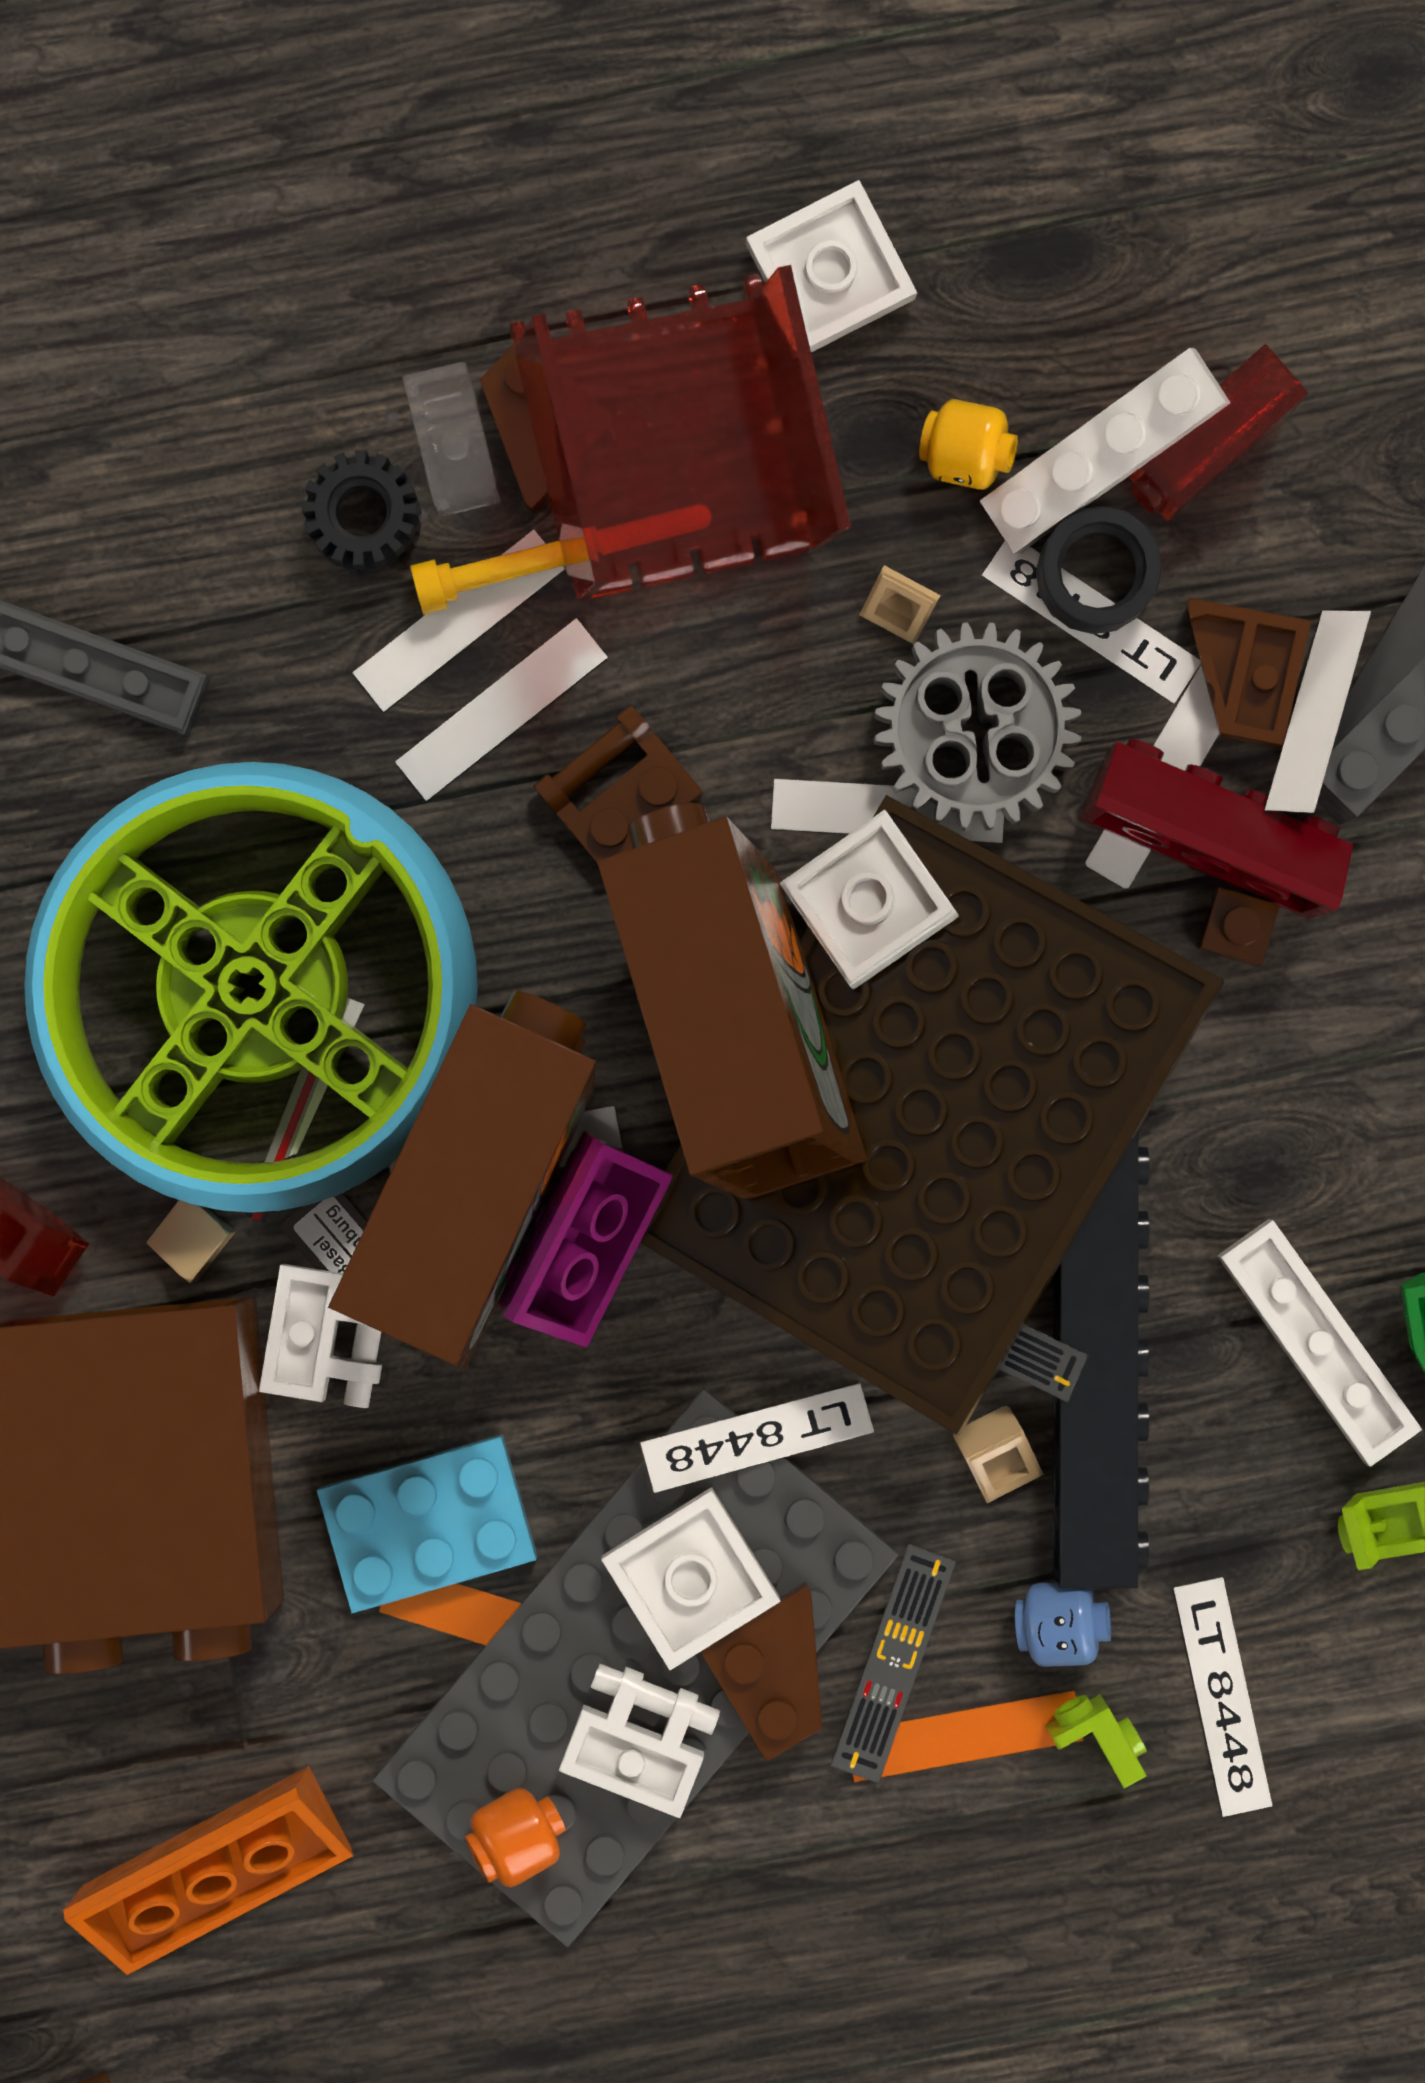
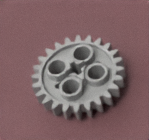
(1035, 722)

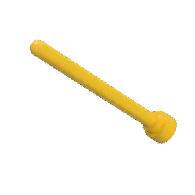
(441, 583)

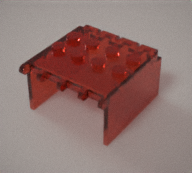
(682, 437)

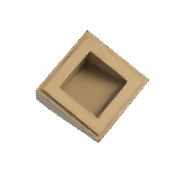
(190, 1239)
(998, 1453)

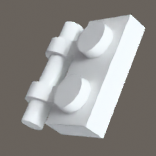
(304, 1339)
(633, 1759)

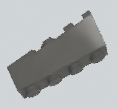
(1381, 715)

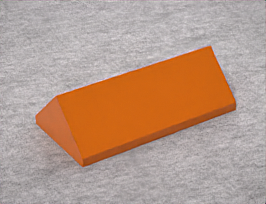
(210, 1873)

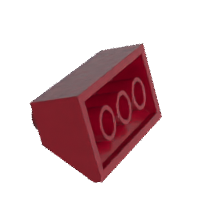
(1218, 830)

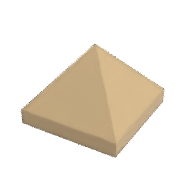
(899, 605)

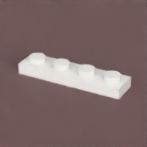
(1105, 450)
(1319, 1342)

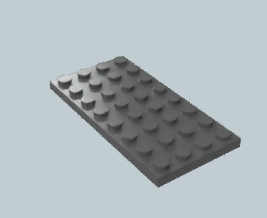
(523, 1692)

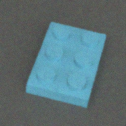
(427, 1523)

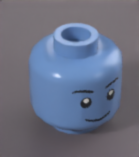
(1061, 1625)

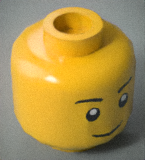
(967, 444)

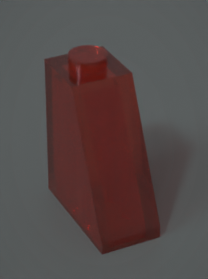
(1261, 400)

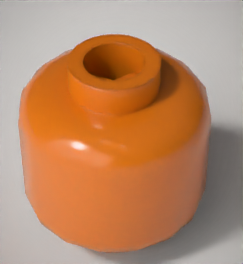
(515, 1837)

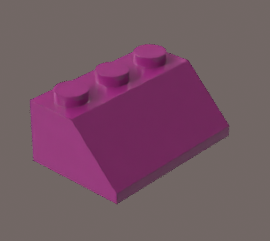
(583, 1241)

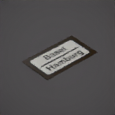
(326, 1232)

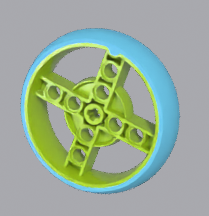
(107, 876)

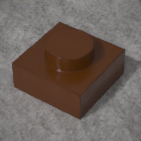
(1238, 926)

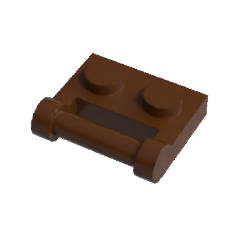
(646, 787)

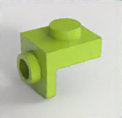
(1384, 1524)
(1117, 1739)

